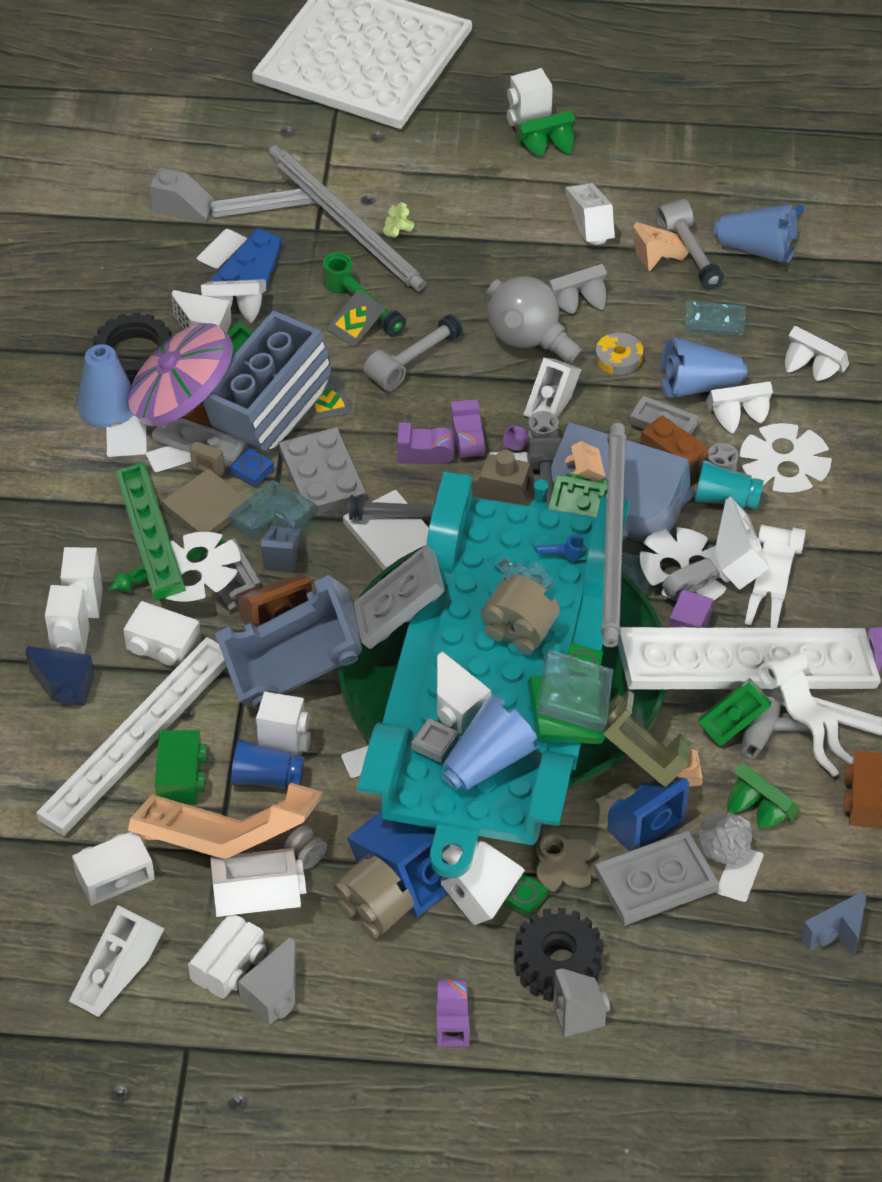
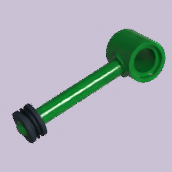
(339, 279)

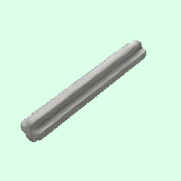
(260, 202)

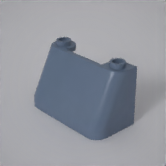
(293, 645)

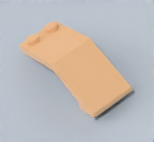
(217, 833)

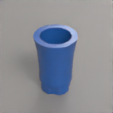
(265, 766)

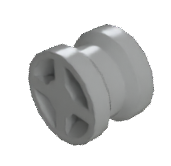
(543, 425)
(723, 455)
(306, 846)

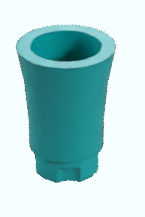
(719, 484)

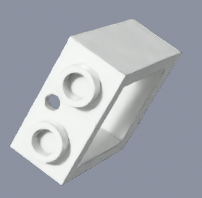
(257, 882)

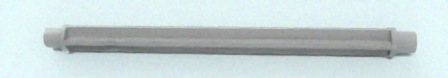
(347, 218)
(613, 539)

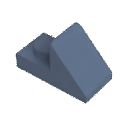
(280, 548)
(840, 920)

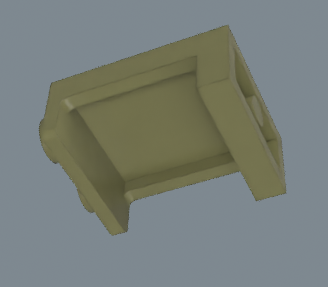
(641, 746)

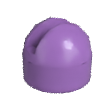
(515, 438)

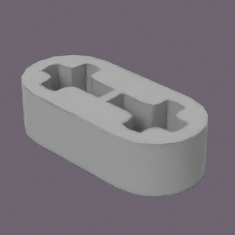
(691, 578)

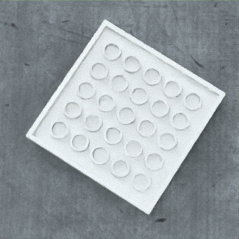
(363, 55)

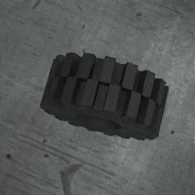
(552, 930)

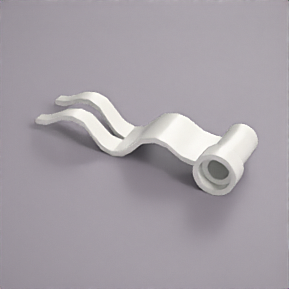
(779, 551)
(799, 703)

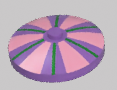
(180, 374)

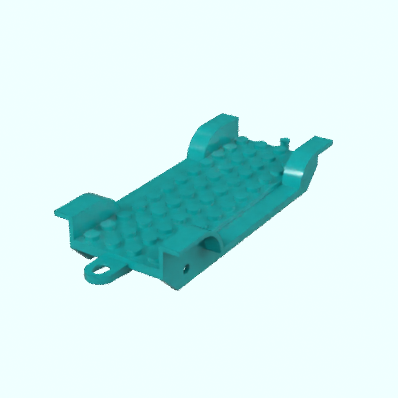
(469, 543)

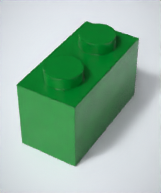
(179, 766)

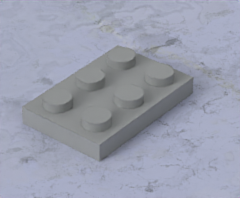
(322, 469)
(398, 597)
(656, 877)

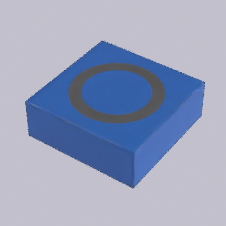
(252, 467)

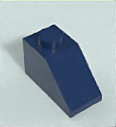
(62, 674)

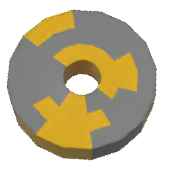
(619, 353)

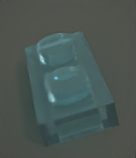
(715, 318)

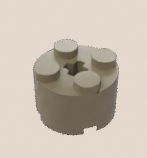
(519, 613)
(373, 895)

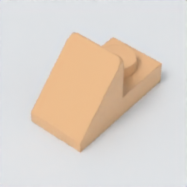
(655, 243)

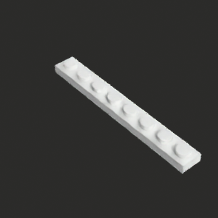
(132, 738)

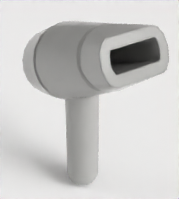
(761, 728)

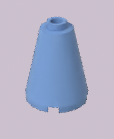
(760, 232)
(698, 368)
(103, 388)
(488, 745)

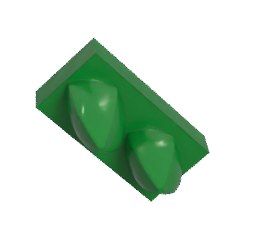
(557, 127)
(735, 712)
(749, 788)

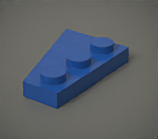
(253, 259)

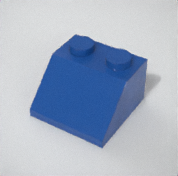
(649, 813)

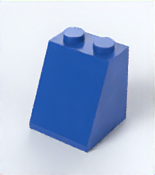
(406, 852)

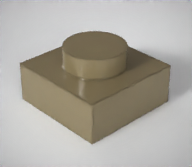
(206, 457)

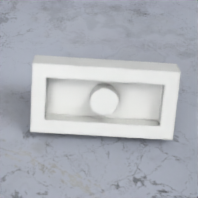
(247, 294)
(806, 346)
(727, 403)

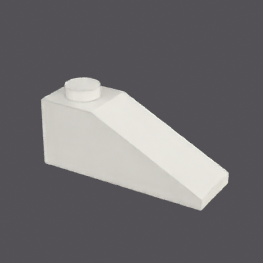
(591, 212)
(738, 547)
(116, 960)

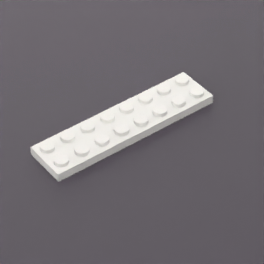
(732, 655)

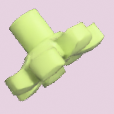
(397, 220)

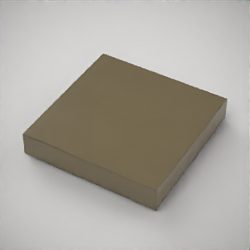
(203, 503)

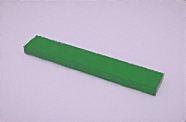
(150, 531)

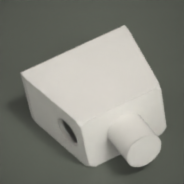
(485, 884)

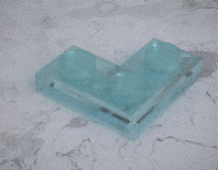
(269, 503)

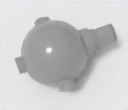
(527, 315)

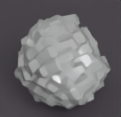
(725, 837)

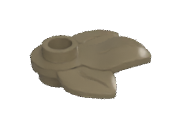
(567, 866)

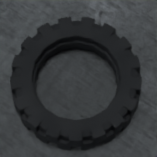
(132, 327)

